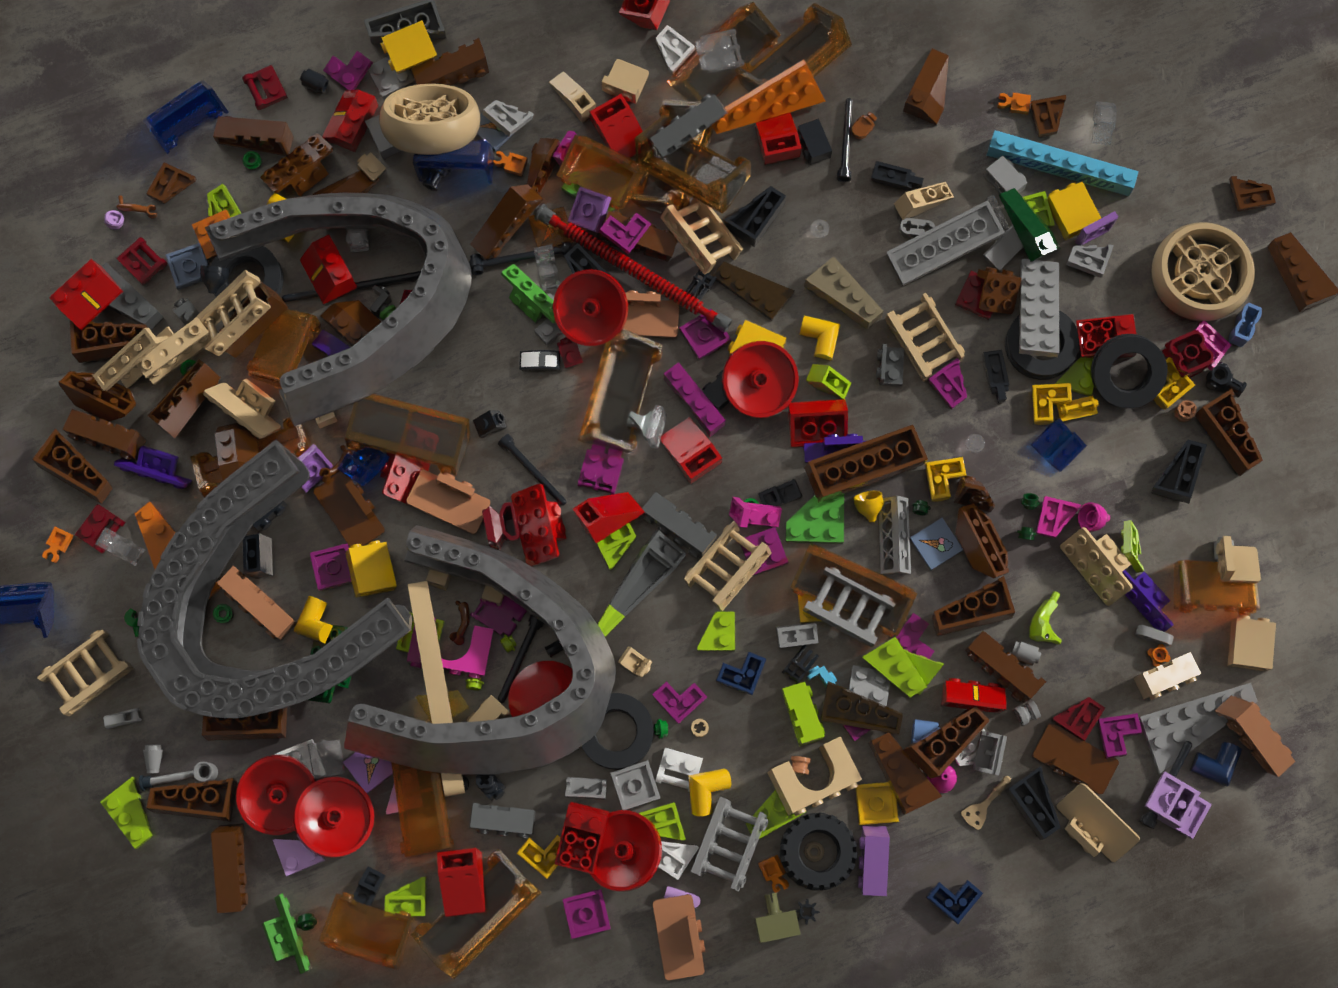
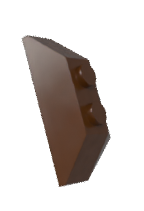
(350, 320)
(90, 397)
(234, 447)
(981, 542)

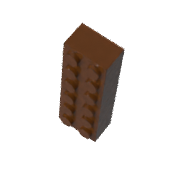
(865, 463)

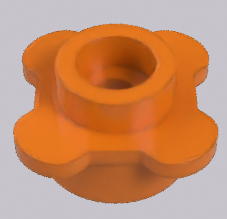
(1161, 649)

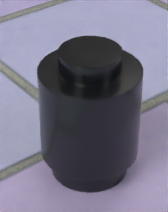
(314, 80)

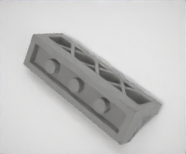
(898, 534)

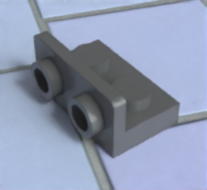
(891, 366)

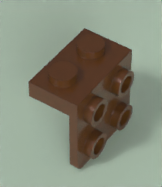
(999, 290)

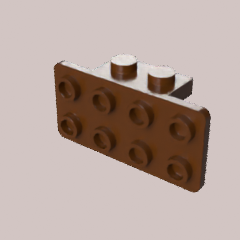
(300, 168)
(349, 510)
(1075, 759)

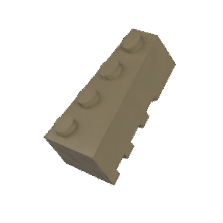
(844, 293)

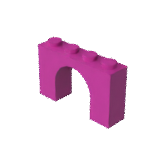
(472, 663)

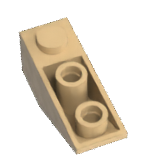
(573, 96)
(923, 199)

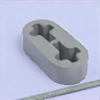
(917, 227)
(1154, 635)

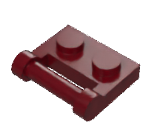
(270, 84)
(137, 265)
(95, 524)

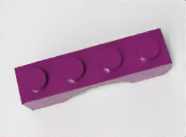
(700, 405)

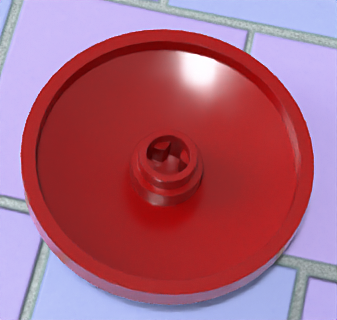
(590, 307)
(760, 379)
(538, 685)
(270, 792)
(333, 817)
(627, 852)

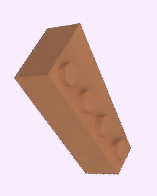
(255, 601)
(1256, 734)

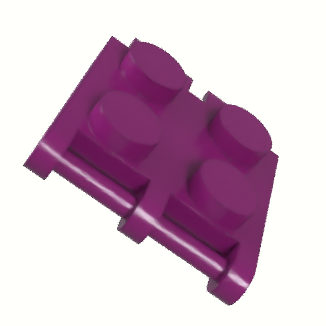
(601, 468)
(499, 617)

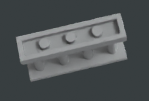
(833, 617)
(717, 828)

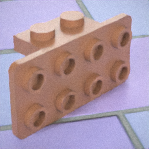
(651, 315)
(448, 500)
(679, 937)

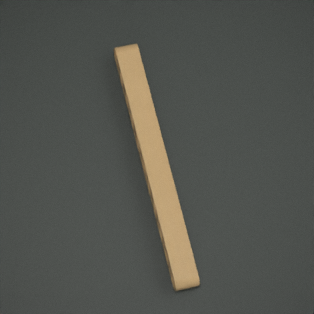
(433, 670)

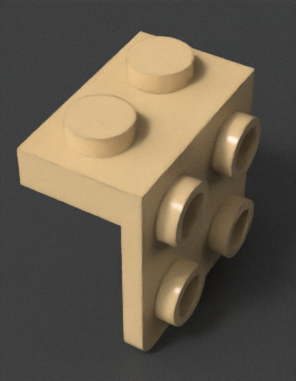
(625, 80)
(1237, 562)

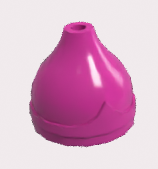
(1092, 516)
(946, 781)

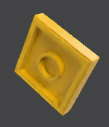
(876, 804)

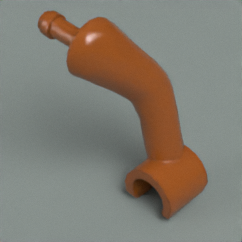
(137, 208)

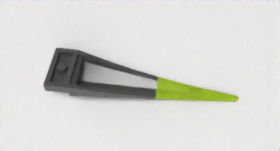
(651, 566)

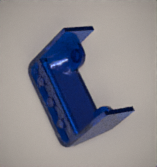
(183, 114)
(472, 156)
(27, 604)

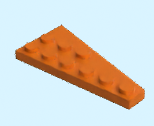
(780, 95)
(157, 534)

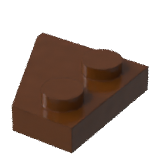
(1047, 114)
(169, 183)
(1251, 194)

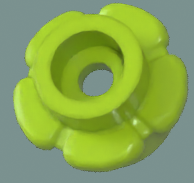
(508, 643)
(474, 684)

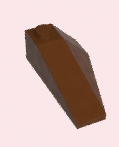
(542, 163)
(354, 183)
(973, 491)

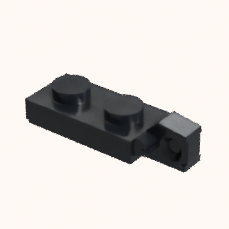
(895, 176)
(996, 374)

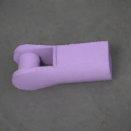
(671, 892)

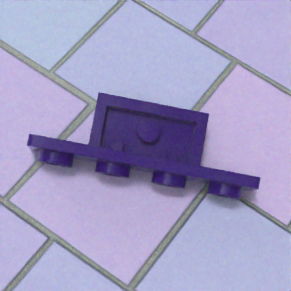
(830, 444)
(155, 465)
(1149, 600)

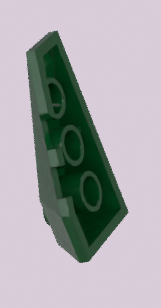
(1030, 228)

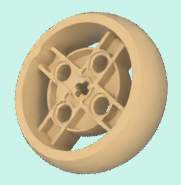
(429, 119)
(1182, 243)

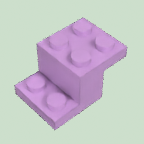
(1178, 805)

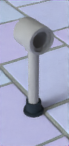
(148, 781)

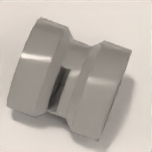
(1027, 712)

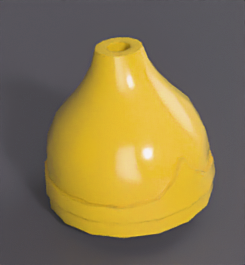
(869, 504)

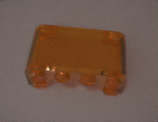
(1200, 586)

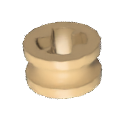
(697, 722)

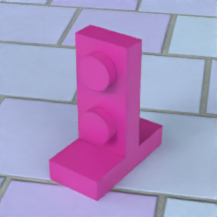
(751, 513)

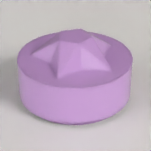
(114, 219)

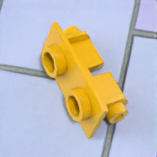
(1078, 408)

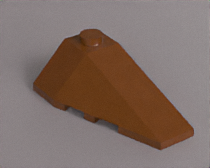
(929, 90)

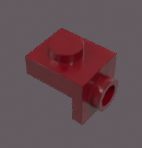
(569, 352)

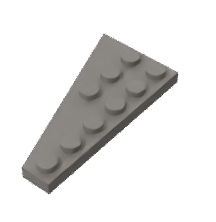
(1190, 721)

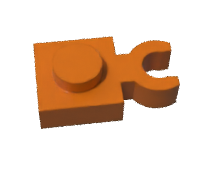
(1018, 103)
(513, 163)
(58, 541)
(773, 870)

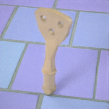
(982, 807)

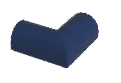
(745, 678)
(1221, 768)
(955, 905)

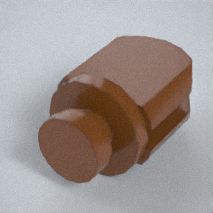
(863, 125)

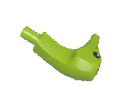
(1039, 628)

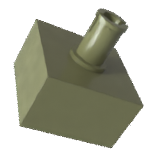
(776, 923)

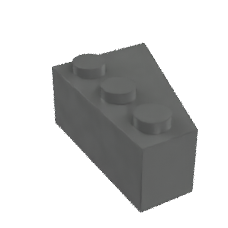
(503, 820)

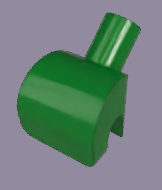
(131, 621)

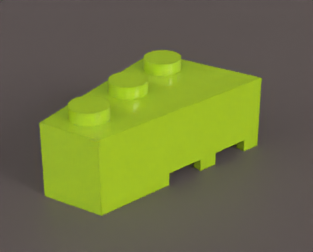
(803, 713)

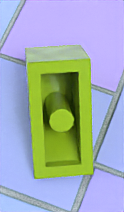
(828, 380)

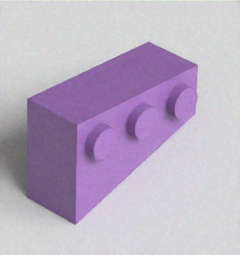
(874, 860)

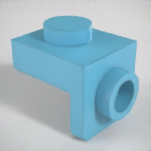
(823, 675)

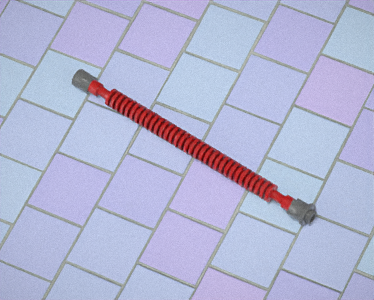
(588, 241)

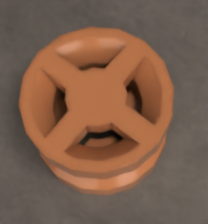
(1188, 408)
(800, 764)

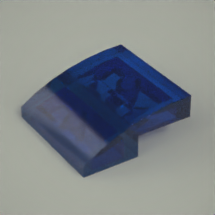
(1058, 444)
(363, 464)

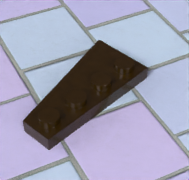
(755, 290)
(855, 710)

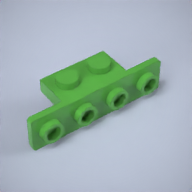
(528, 295)
(283, 936)

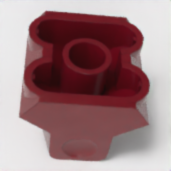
(1189, 353)
(501, 526)

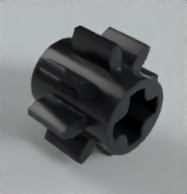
(812, 911)

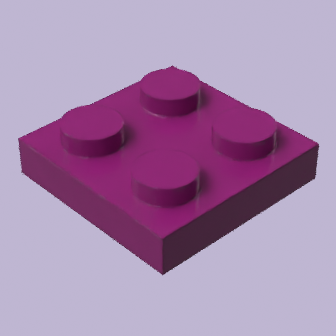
(703, 336)
(770, 538)
(331, 567)
(586, 913)

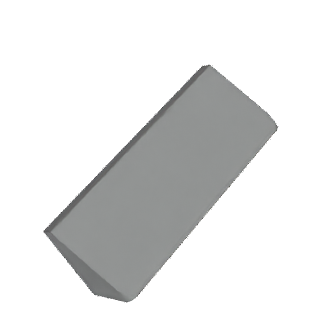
(1003, 249)

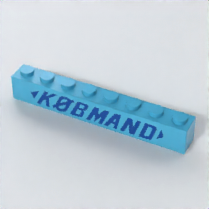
(1062, 163)

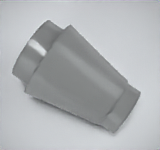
(153, 757)

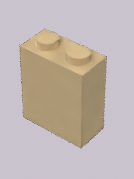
(1251, 643)

